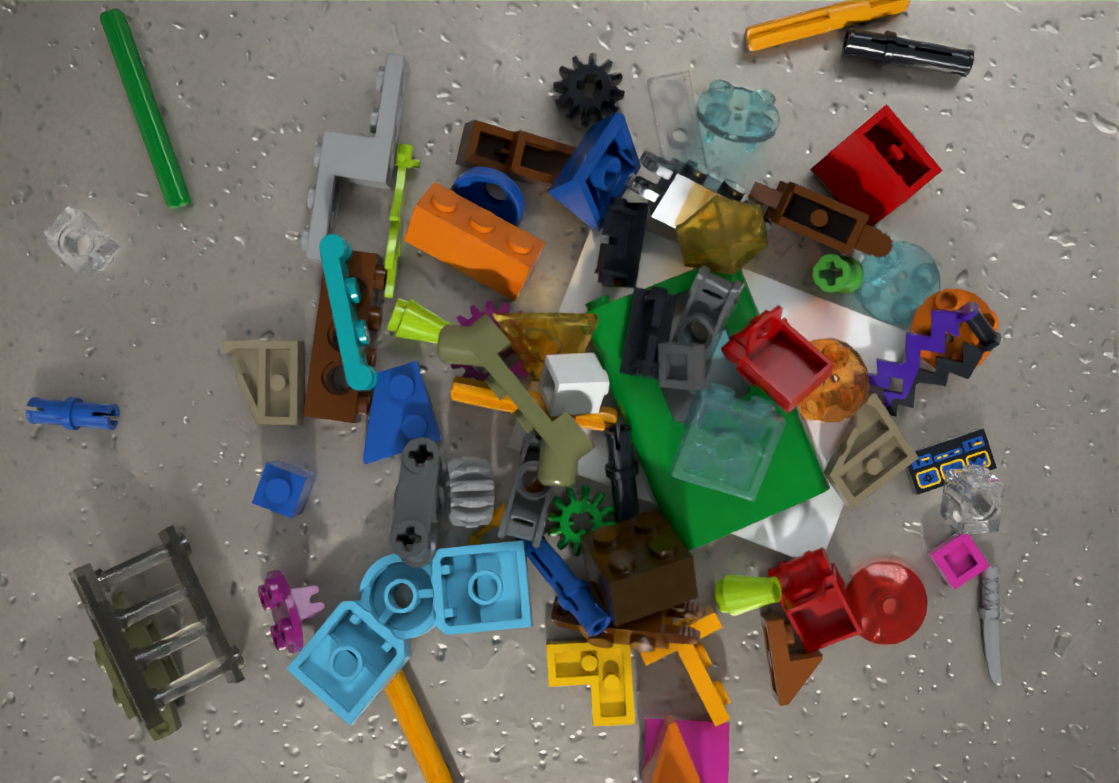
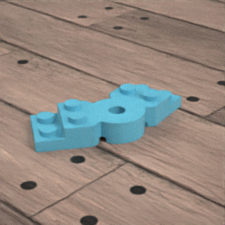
(371, 637)

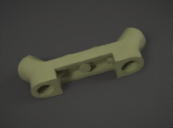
(487, 346)

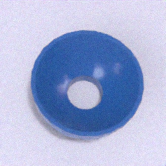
(472, 187)

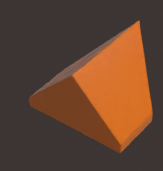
(669, 757)

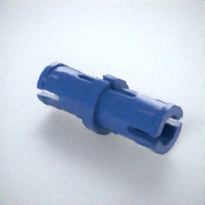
(72, 413)

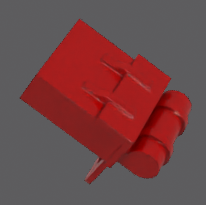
(777, 359)
(816, 600)

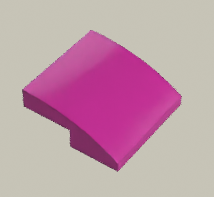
(705, 743)

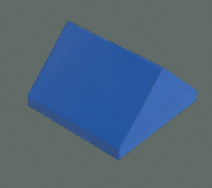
(597, 170)

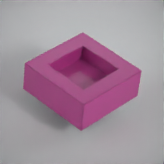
(958, 559)

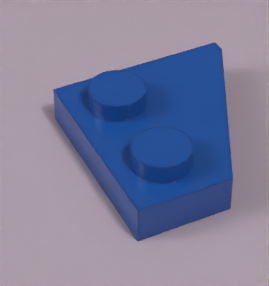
(399, 413)

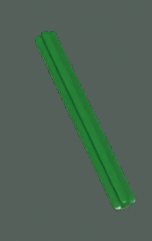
(145, 109)

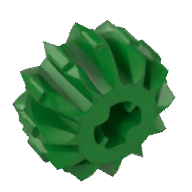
(579, 506)

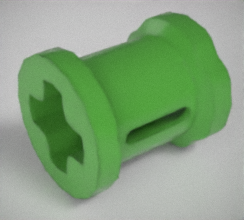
(829, 264)

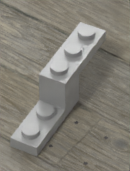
(357, 158)

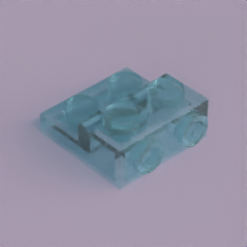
(728, 441)

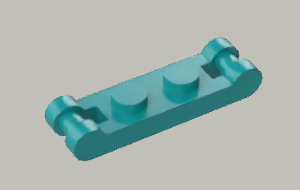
(343, 295)

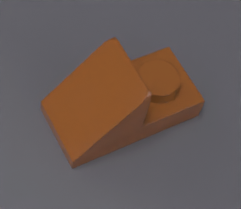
(786, 668)

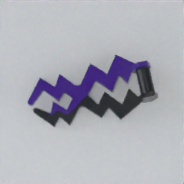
(909, 369)

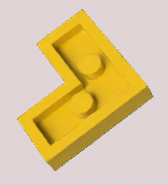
(604, 668)

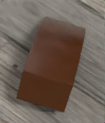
(516, 154)

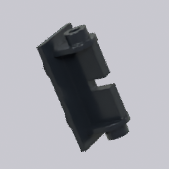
(621, 257)
(647, 326)

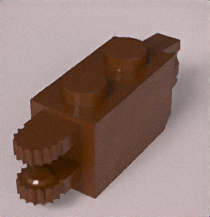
(821, 219)
(640, 634)

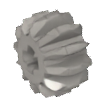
(470, 491)

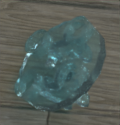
(737, 114)
(920, 281)

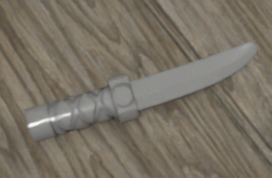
(990, 615)

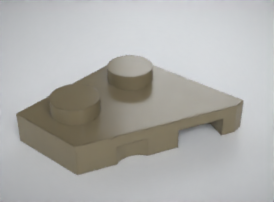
(271, 378)
(868, 453)

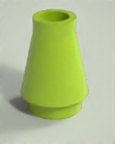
(415, 322)
(745, 593)

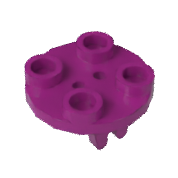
(288, 609)

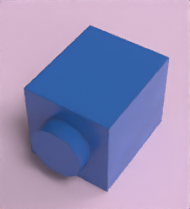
(284, 488)

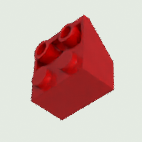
(877, 167)

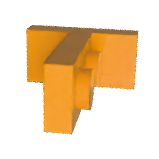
(696, 661)

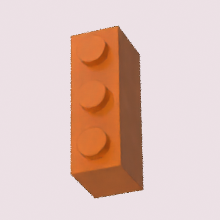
(473, 241)

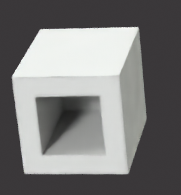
(573, 384)

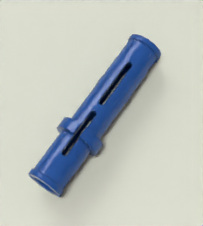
(572, 592)

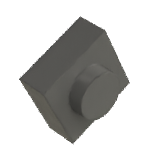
(681, 365)

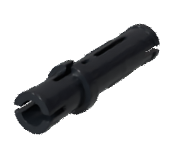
(909, 52)
(622, 472)

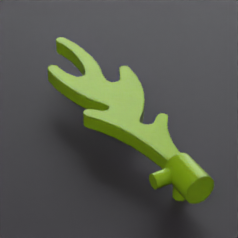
(403, 161)

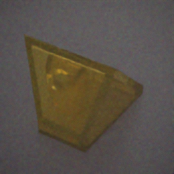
(722, 235)
(546, 334)

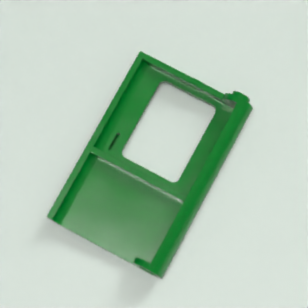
(691, 509)

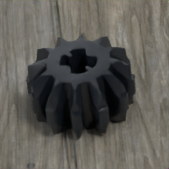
(577, 79)

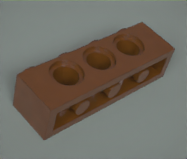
(322, 396)

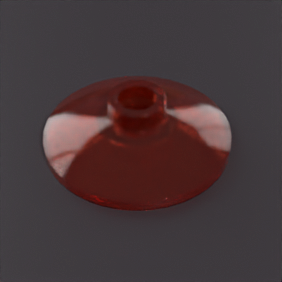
(883, 581)

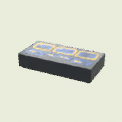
(952, 453)

